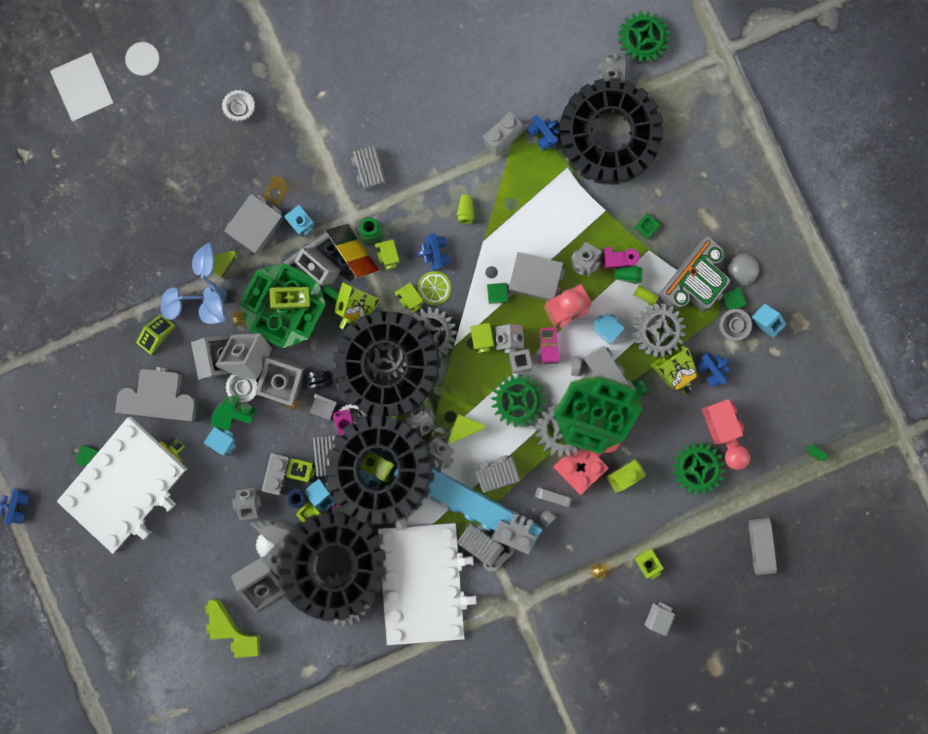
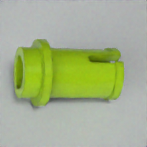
(646, 295)

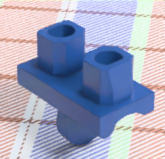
(538, 126)
(431, 253)
(719, 376)
(15, 498)

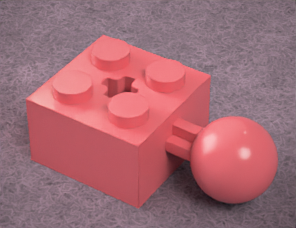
(568, 306)
(726, 428)
(593, 468)

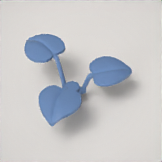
(212, 309)

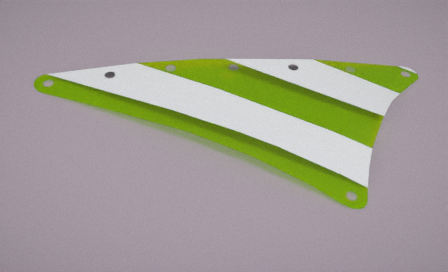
(549, 222)

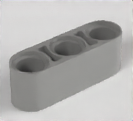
(762, 546)

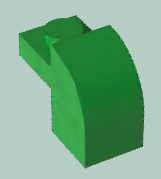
(231, 409)

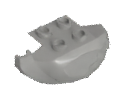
(275, 533)

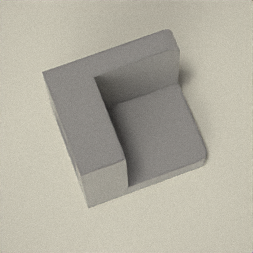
(323, 407)

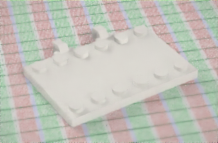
(123, 486)
(423, 584)

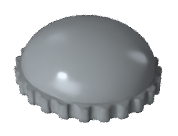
(743, 269)
(736, 324)

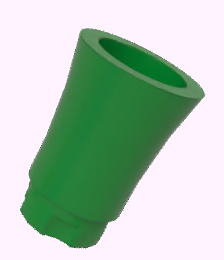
(373, 237)

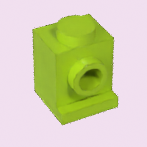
(388, 254)
(410, 298)
(642, 558)

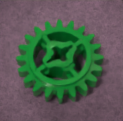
(637, 52)
(529, 387)
(694, 452)

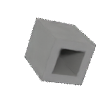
(520, 361)

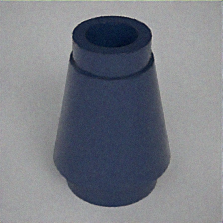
(291, 498)

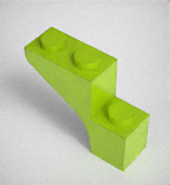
(223, 627)

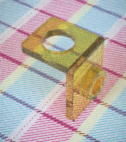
(278, 183)

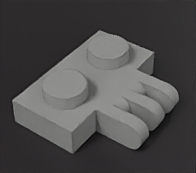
(515, 533)

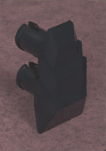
(334, 255)

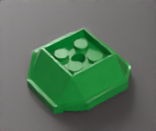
(278, 326)
(598, 428)

